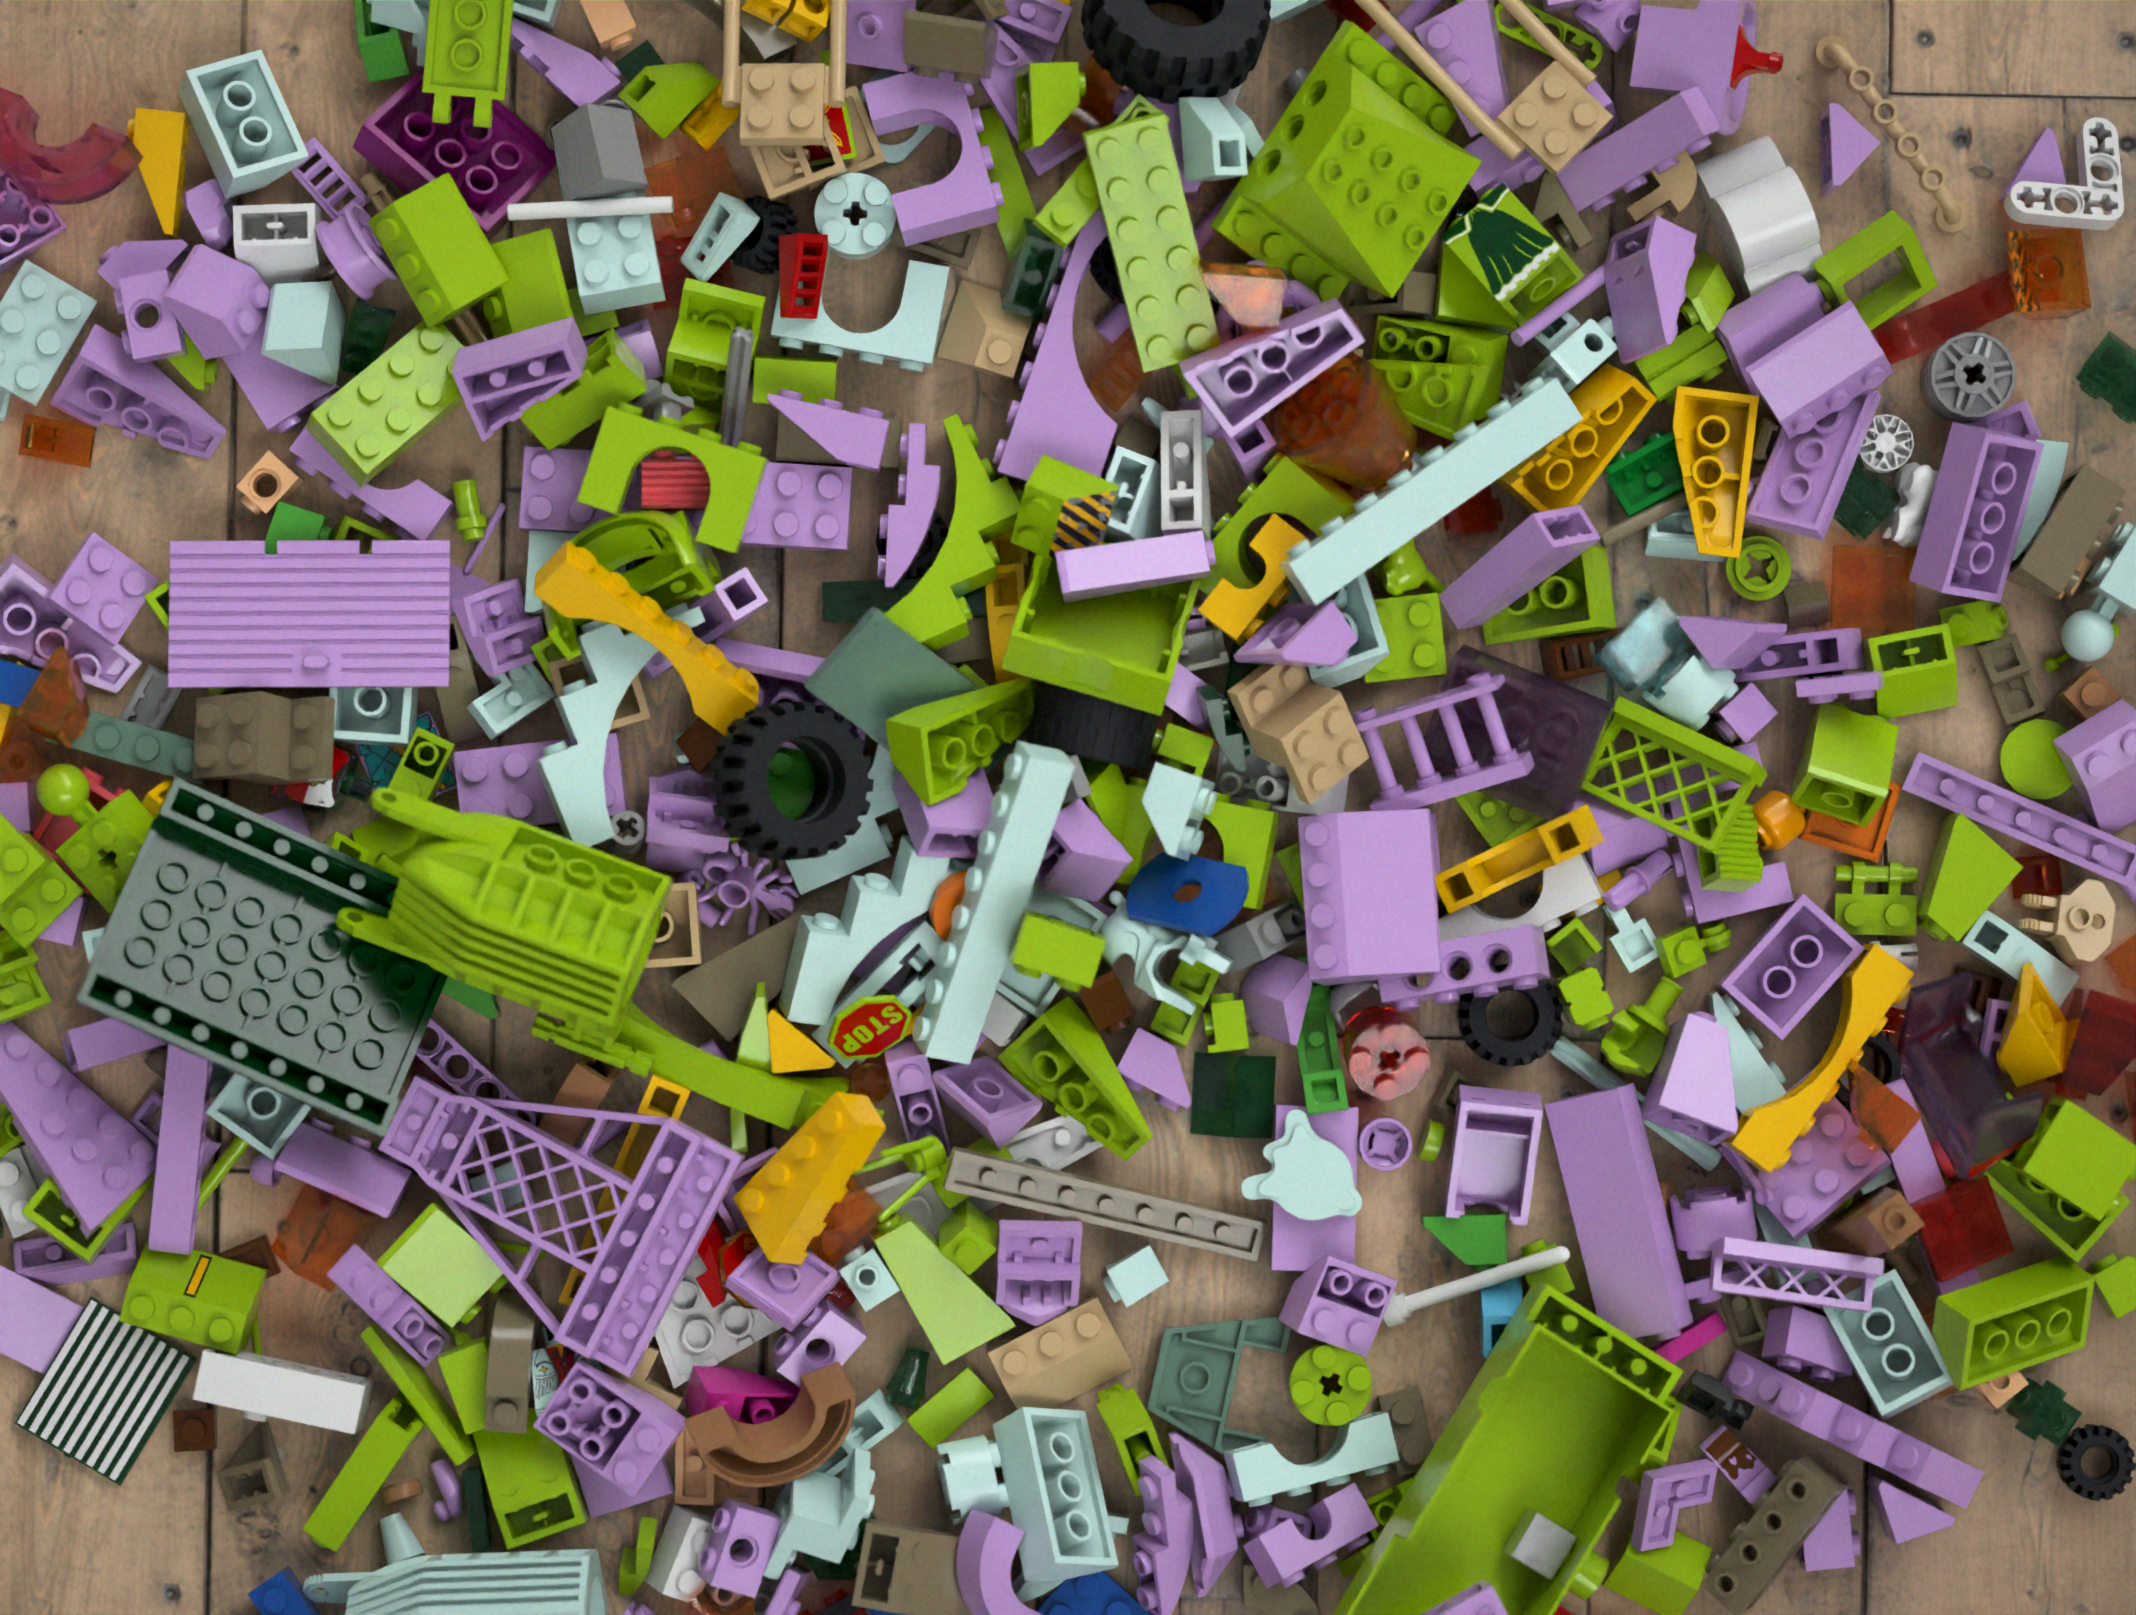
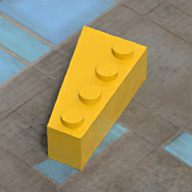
(1570, 464)
(809, 1174)

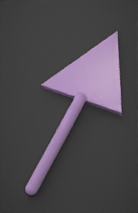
(461, 579)

